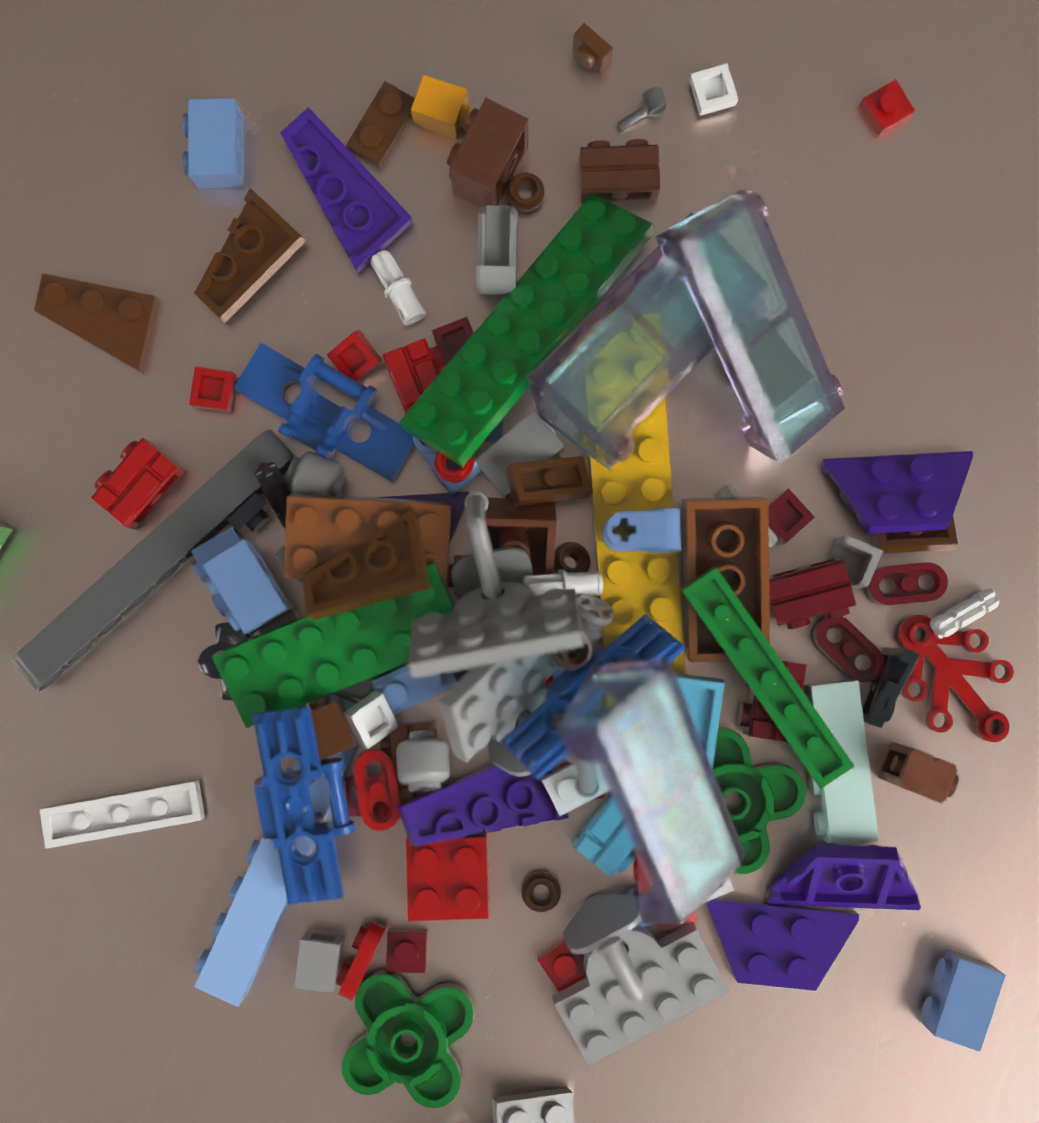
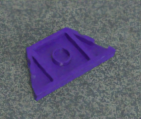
(901, 490)
(846, 878)
(780, 942)

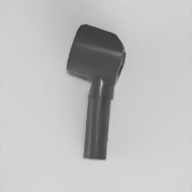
(654, 106)

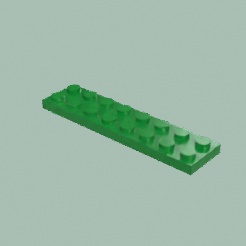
(526, 328)

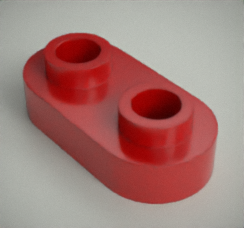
(376, 789)
(366, 944)

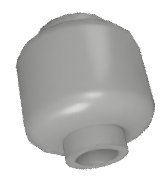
(315, 475)
(422, 762)

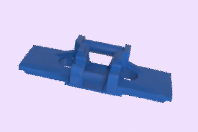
(318, 420)
(540, 745)
(287, 805)

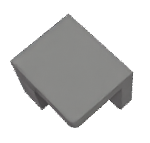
(859, 559)
(318, 961)

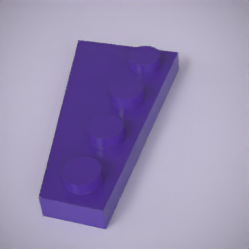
(351, 197)
(477, 804)

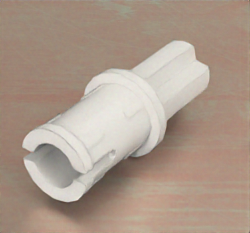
(397, 287)
(584, 582)

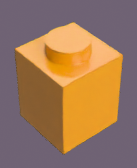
(441, 107)

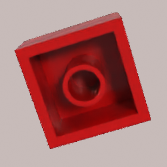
(448, 879)

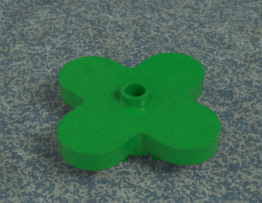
(764, 795)
(383, 1055)

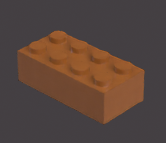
(329, 524)
(735, 540)

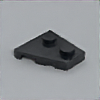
(885, 690)

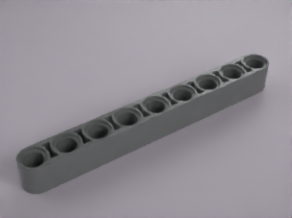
(148, 564)

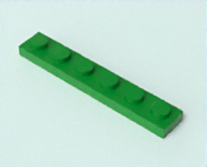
(767, 677)

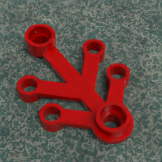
(949, 673)

